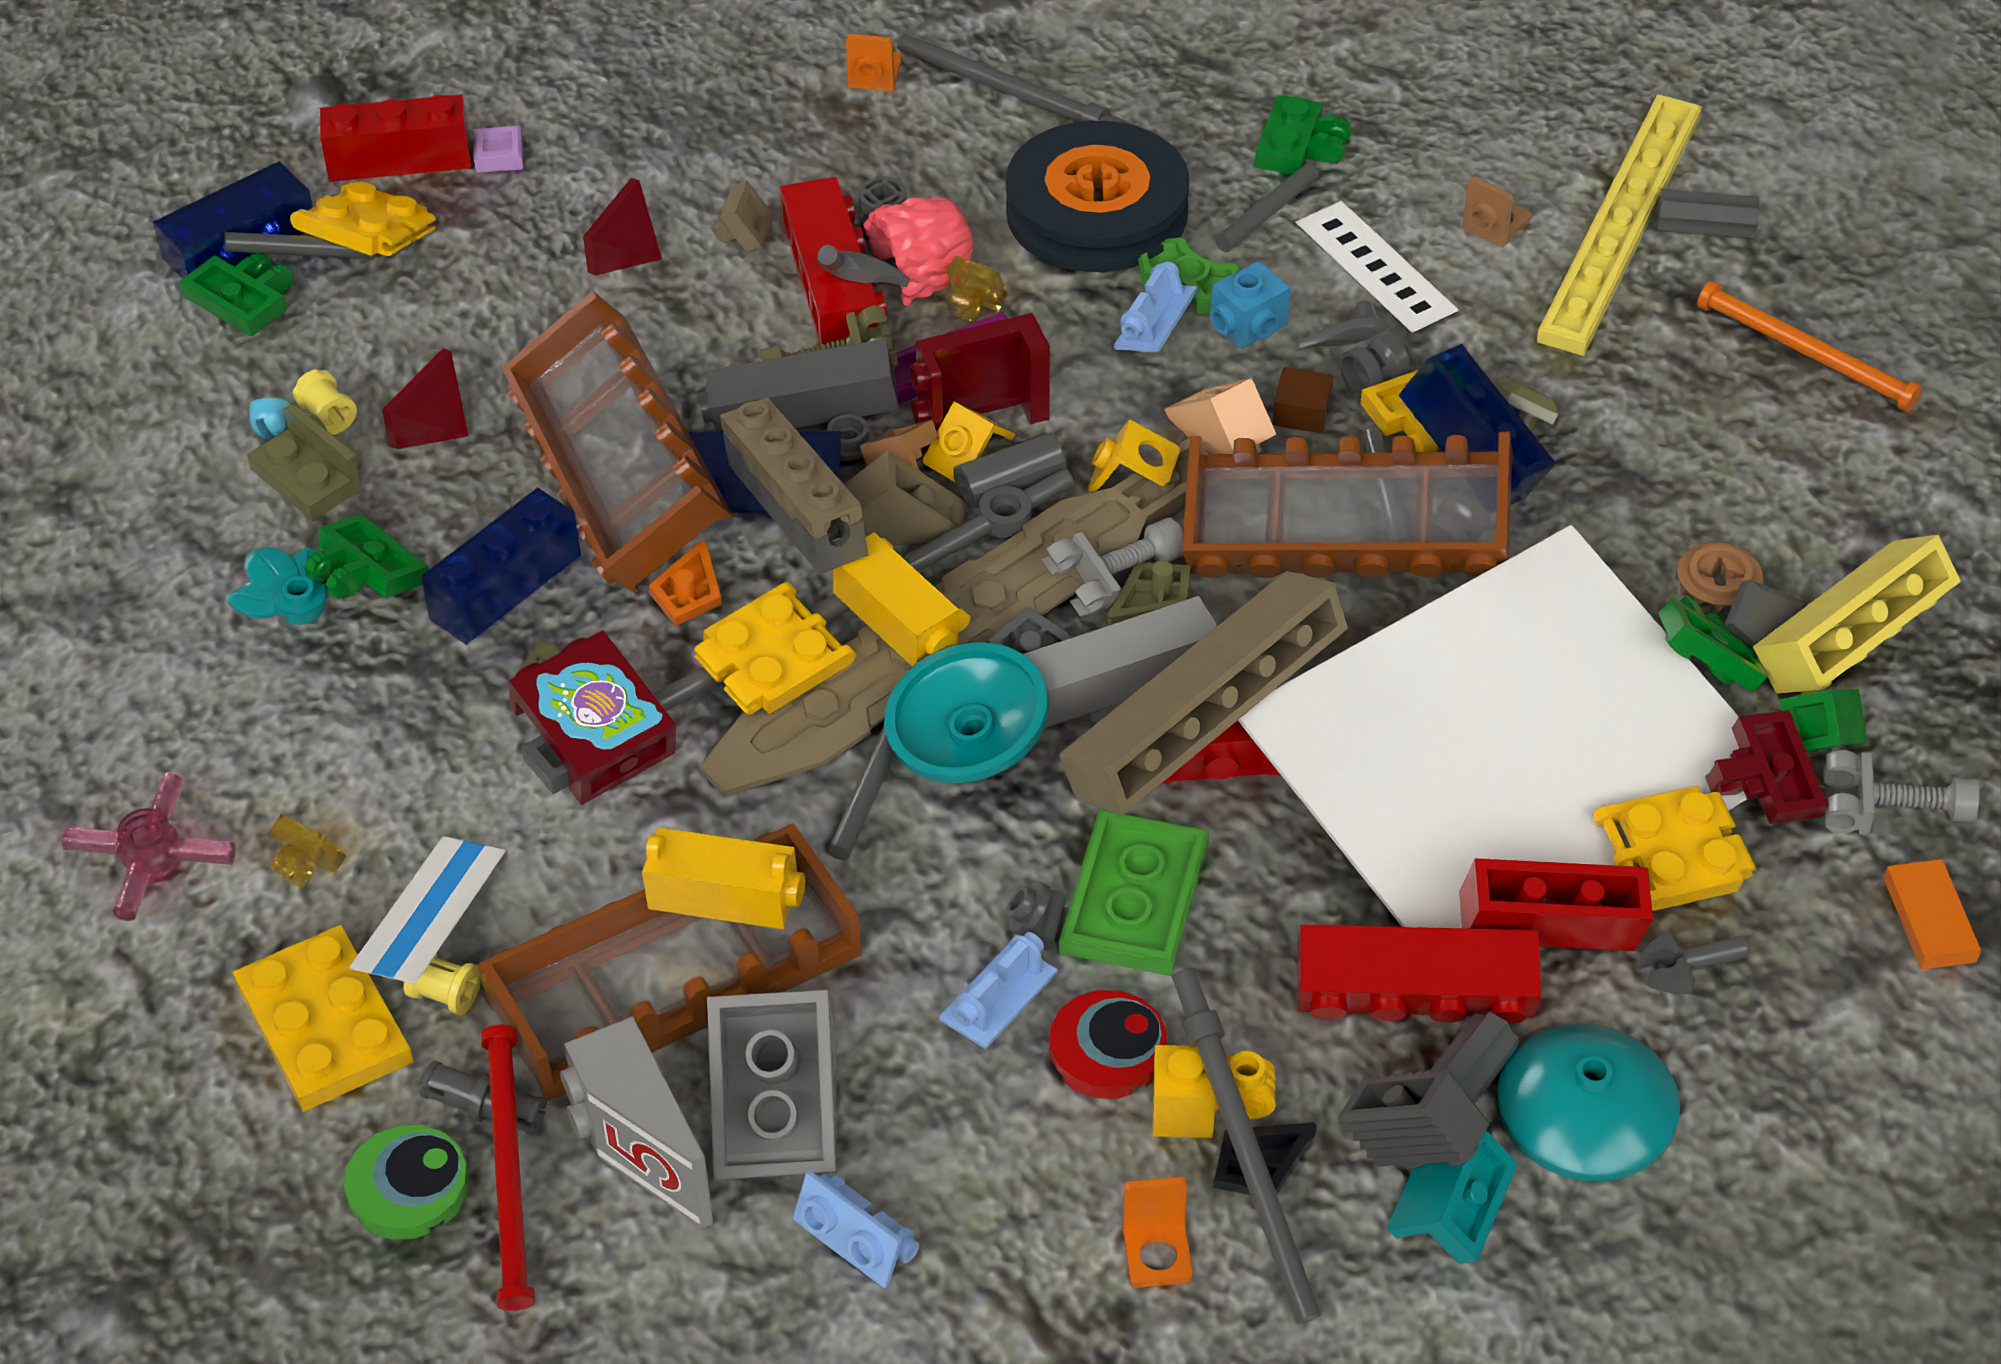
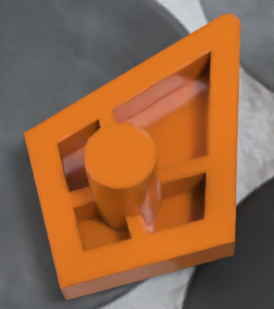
(687, 586)

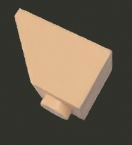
(1223, 415)

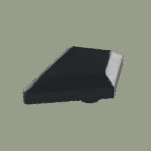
(1281, 1149)

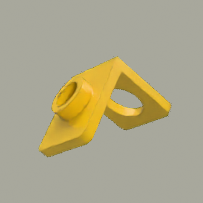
(961, 439)
(1125, 451)

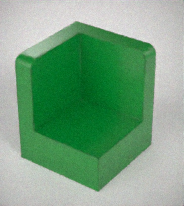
(1828, 718)

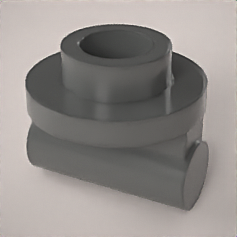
(1036, 911)

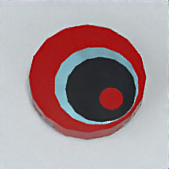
(1106, 1043)

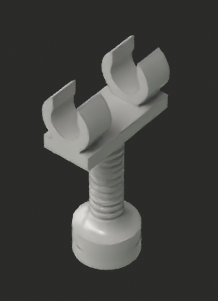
(1161, 542)
(1854, 813)

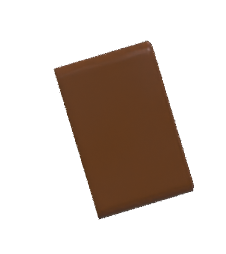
(1302, 400)

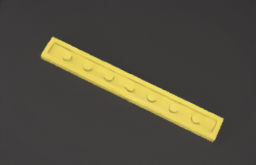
(1619, 226)

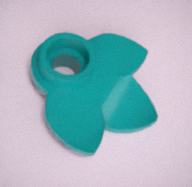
(279, 587)

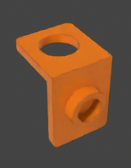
(872, 62)
(1156, 1214)

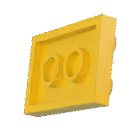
(322, 1018)

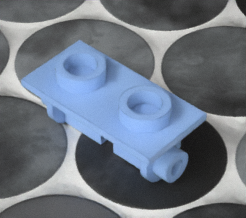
(1155, 311)
(1000, 991)
(843, 1223)

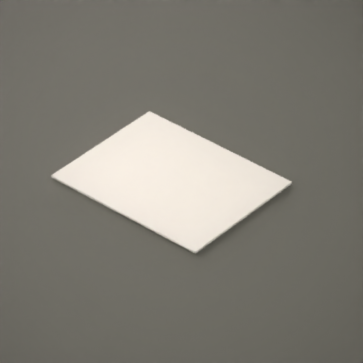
(1494, 728)

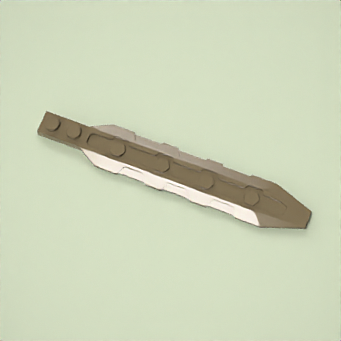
(989, 589)

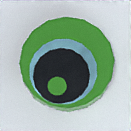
(406, 1181)

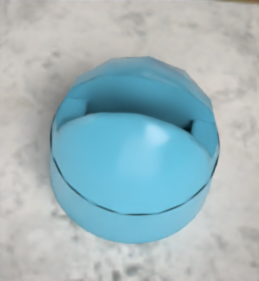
(268, 416)

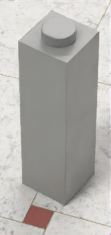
(1119, 658)

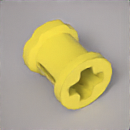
(319, 395)
(447, 984)

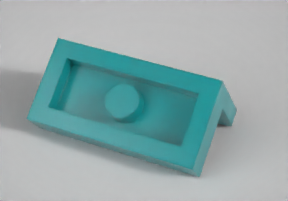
(1456, 1201)

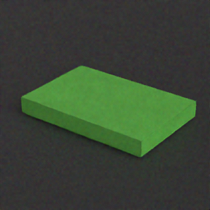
(1134, 892)

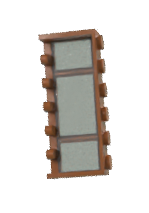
(613, 442)
(1347, 509)
(661, 967)

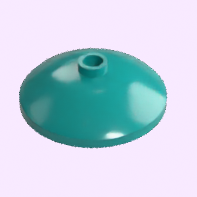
(964, 693)
(1584, 1124)

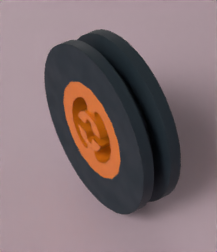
(1054, 203)

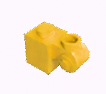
(1184, 1096)

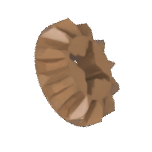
(1701, 562)

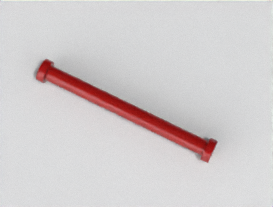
(515, 1291)

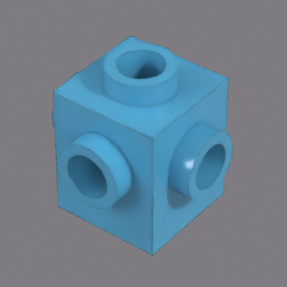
(1250, 305)

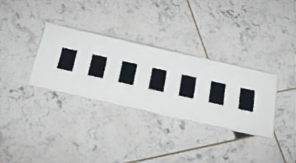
(1377, 266)

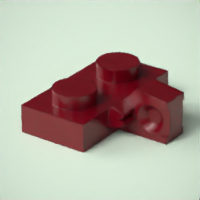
(1771, 768)

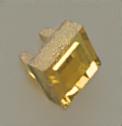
(974, 287)
(303, 851)

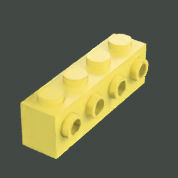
(1856, 615)

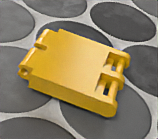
(366, 220)
(771, 651)
(1680, 843)

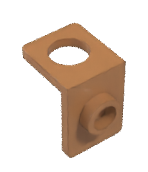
(1489, 213)

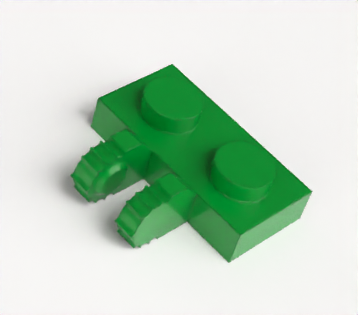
(1300, 133)
(240, 295)
(359, 554)
(1711, 642)

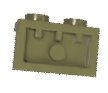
(308, 464)

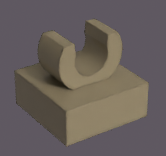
(743, 218)

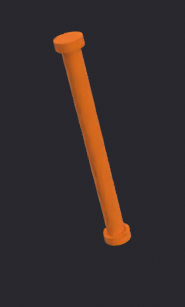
(1903, 393)

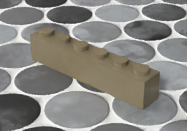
(1203, 692)

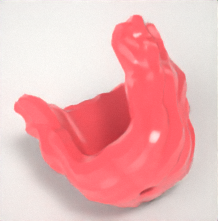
(922, 239)

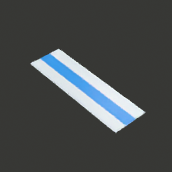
(427, 910)

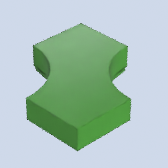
(1192, 270)

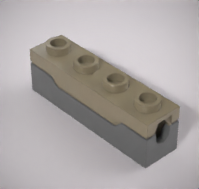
(794, 485)

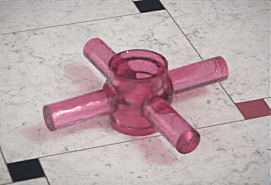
(148, 846)

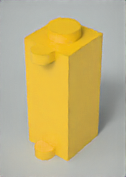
(898, 602)
(721, 878)

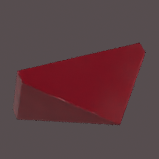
(622, 234)
(427, 407)

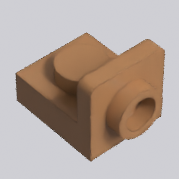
(902, 442)

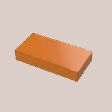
(1932, 914)

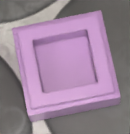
(498, 149)

